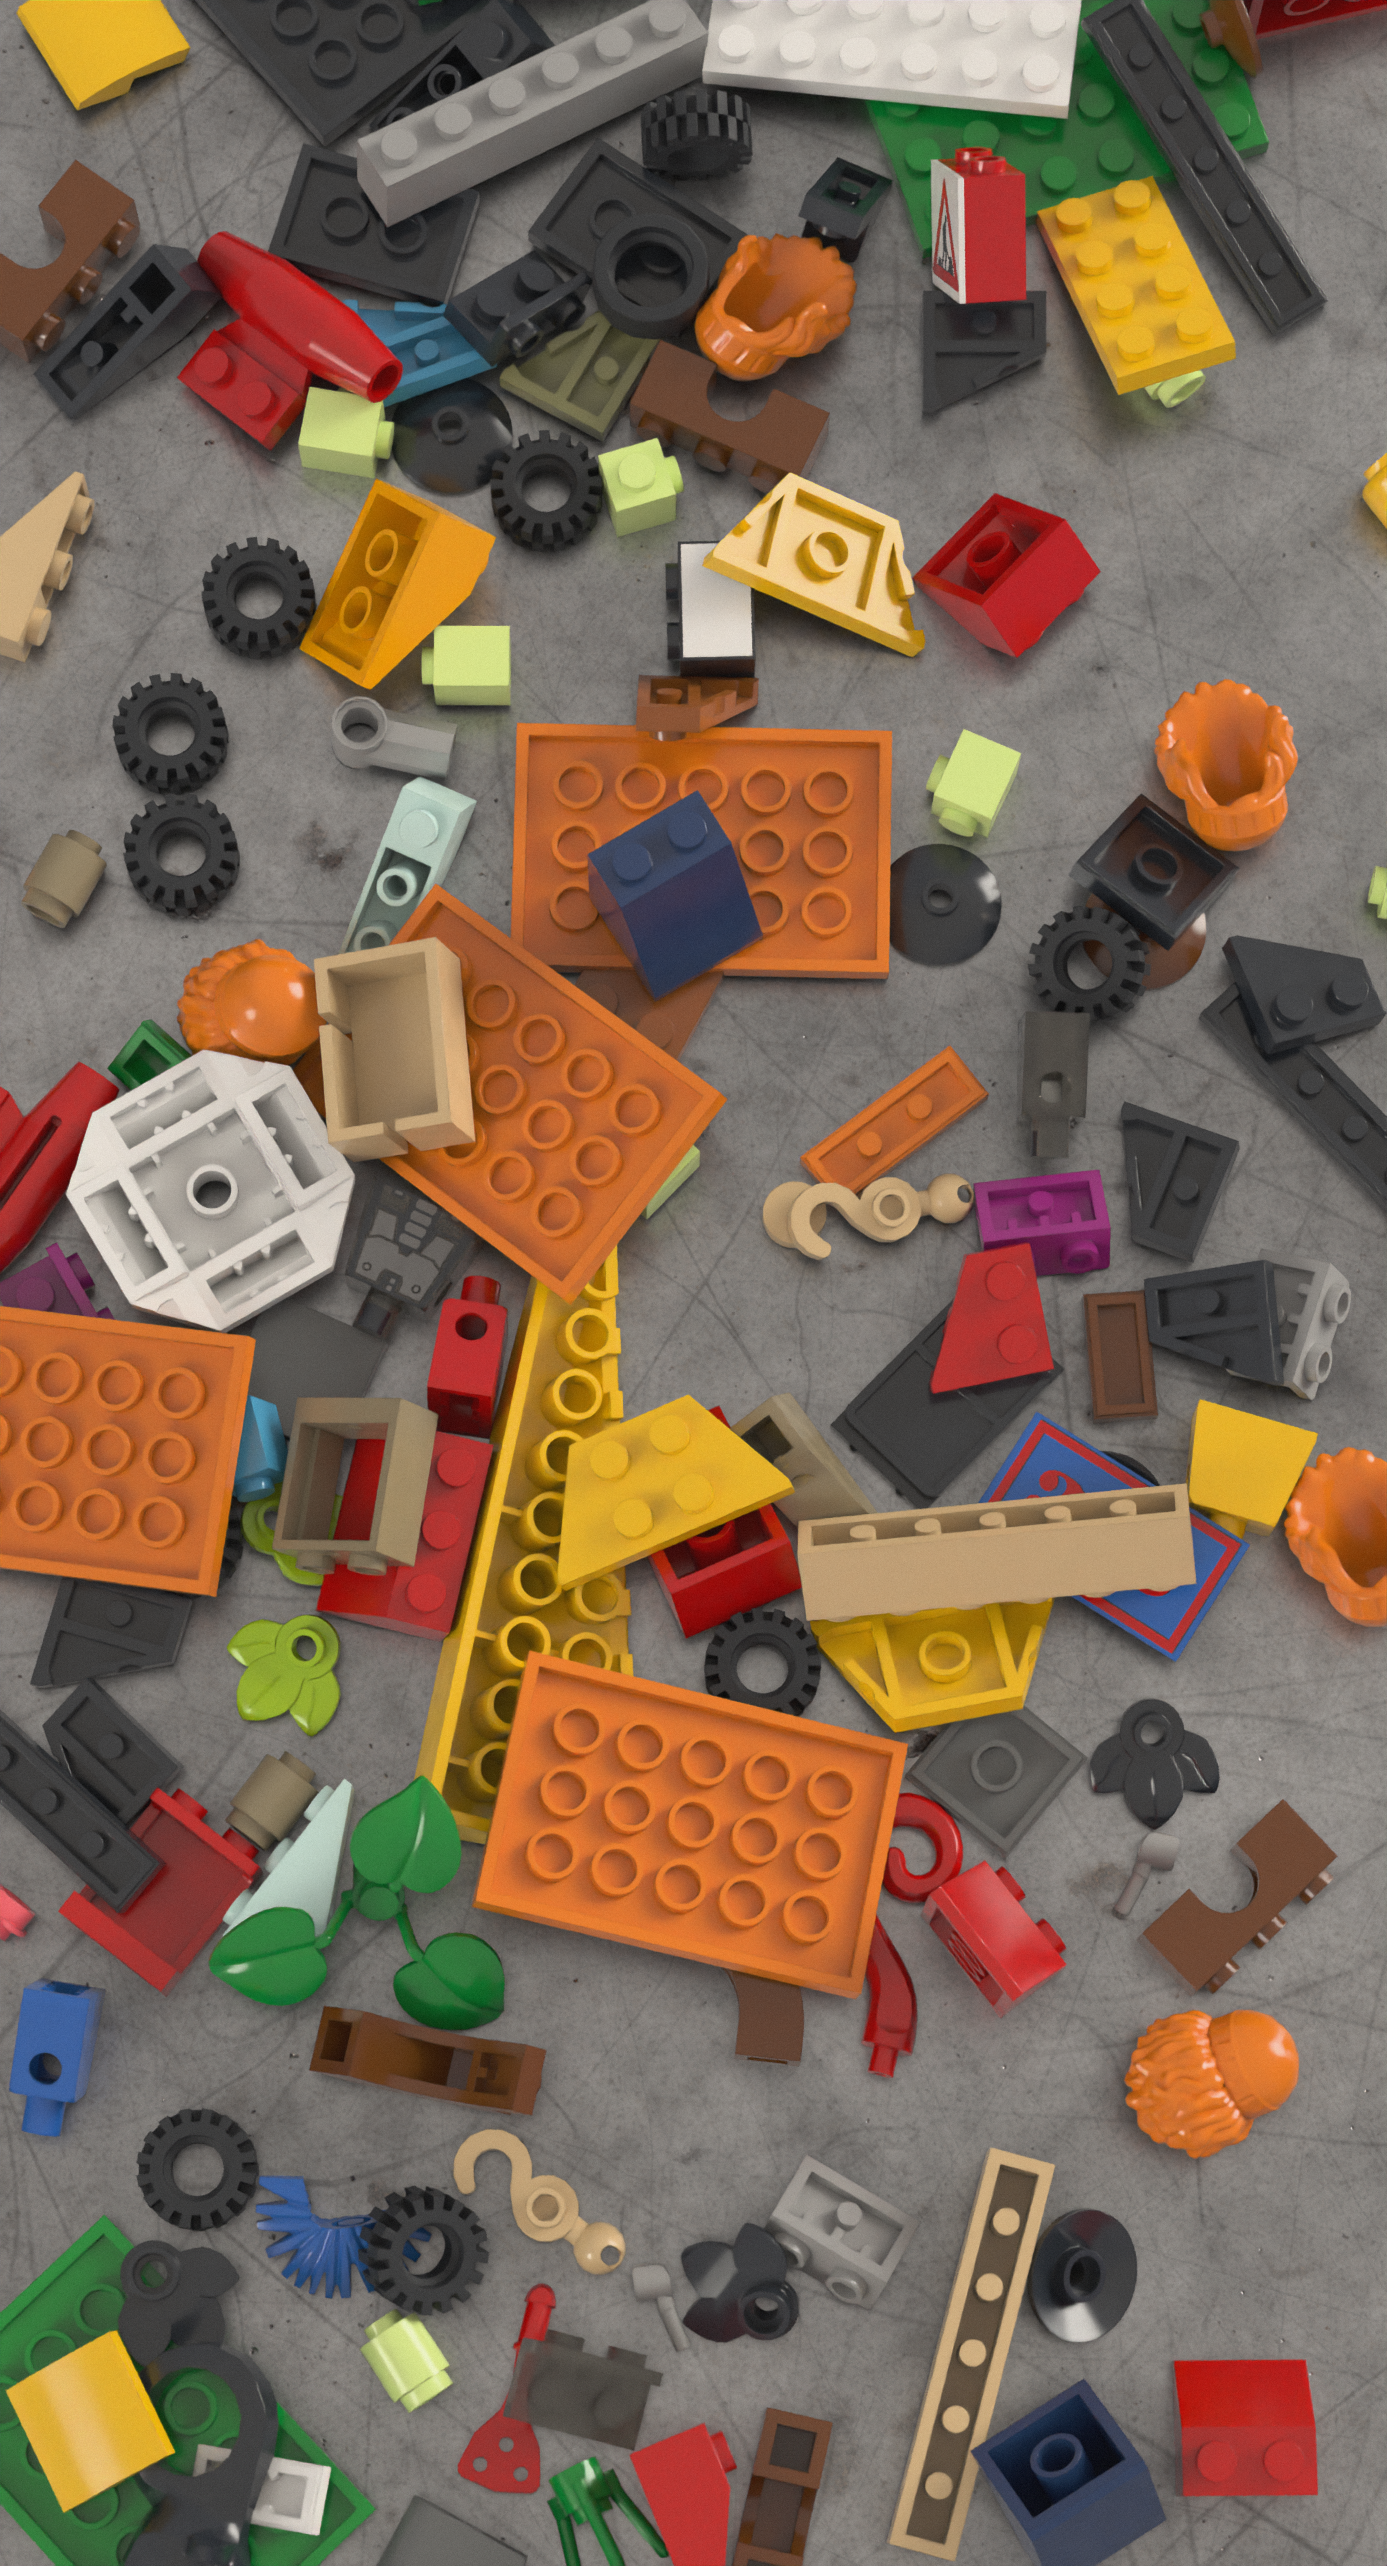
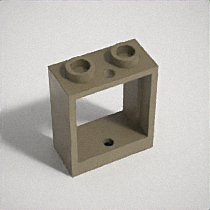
(313, 1475)

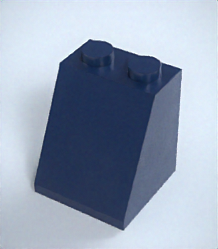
(673, 895)
(1070, 2481)

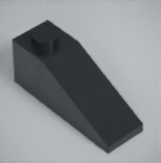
(129, 328)

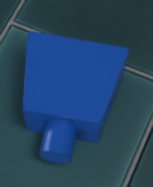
(62, 2022)

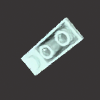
(410, 860)
(308, 1870)

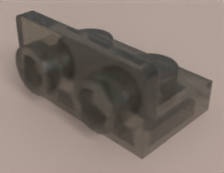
(580, 2391)

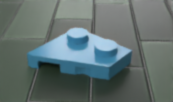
(424, 344)

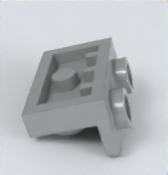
(1310, 1305)
(840, 2233)

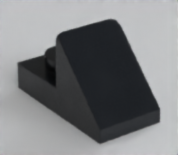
(844, 207)

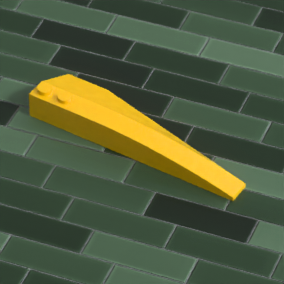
(510, 1600)

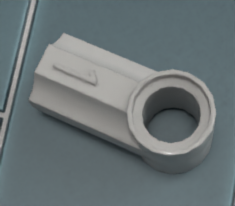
(400, 741)

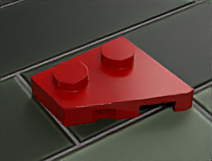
(994, 1321)

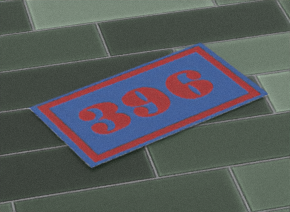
(1058, 1463)

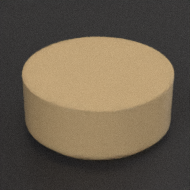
(777, 1208)

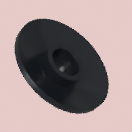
(455, 461)
(947, 933)
(1101, 2279)

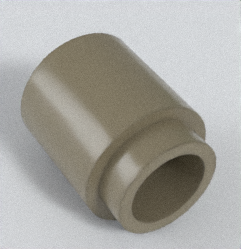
(63, 878)
(272, 1800)

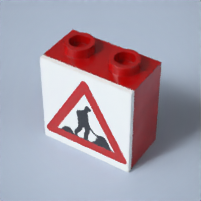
(978, 227)

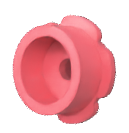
(13, 1914)

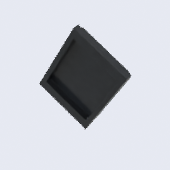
(927, 1438)

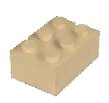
(407, 1051)

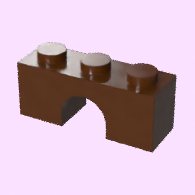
(94, 226)
(676, 410)
(1283, 1863)
(782, 2490)

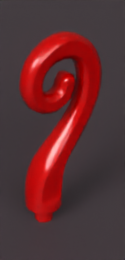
(893, 2002)

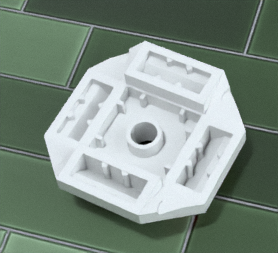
(201, 1125)

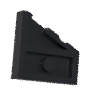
(1220, 1317)
(109, 1751)

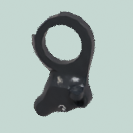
(207, 2515)

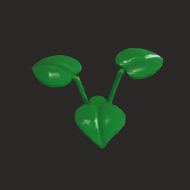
(394, 1845)

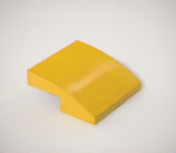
(102, 43)
(90, 2421)

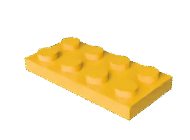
(1136, 285)

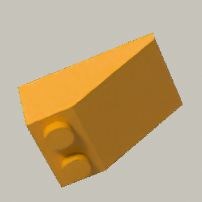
(394, 583)

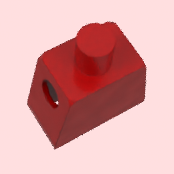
(469, 1359)

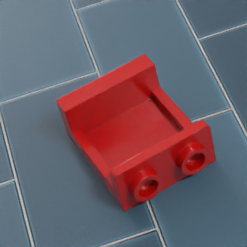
(183, 1902)

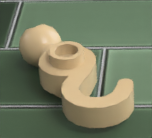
(882, 1211)
(541, 2205)

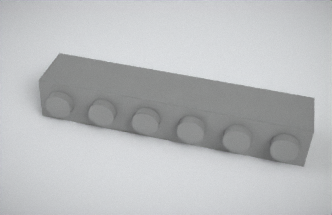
(530, 108)

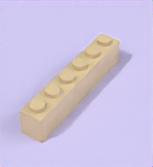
(996, 1553)
(970, 2354)

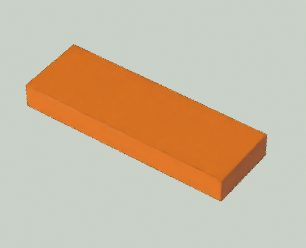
(897, 1124)

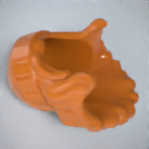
(774, 305)
(1228, 763)
(251, 1005)
(1341, 1531)
(1210, 2077)

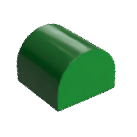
(146, 1055)

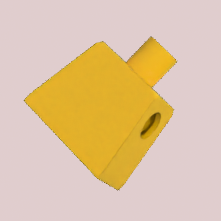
(1243, 1467)

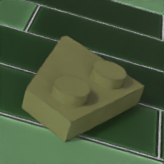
(584, 375)

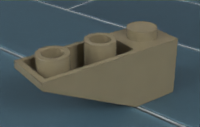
(797, 1449)

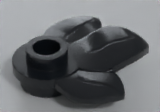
(1157, 1771)
(730, 2283)
(180, 2308)

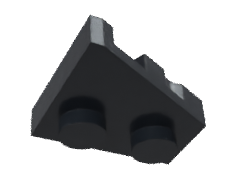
(976, 343)
(1301, 992)
(1173, 1179)
(108, 1631)

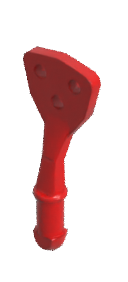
(485, 2441)

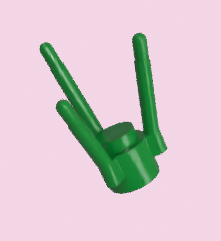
(584, 2494)

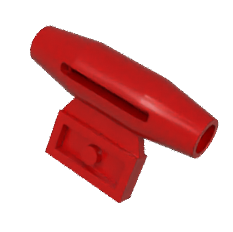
(286, 332)
(43, 1152)

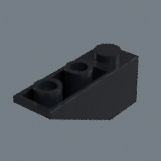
(487, 45)

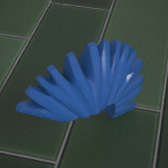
(319, 2243)

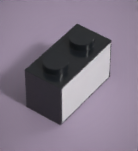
(714, 617)

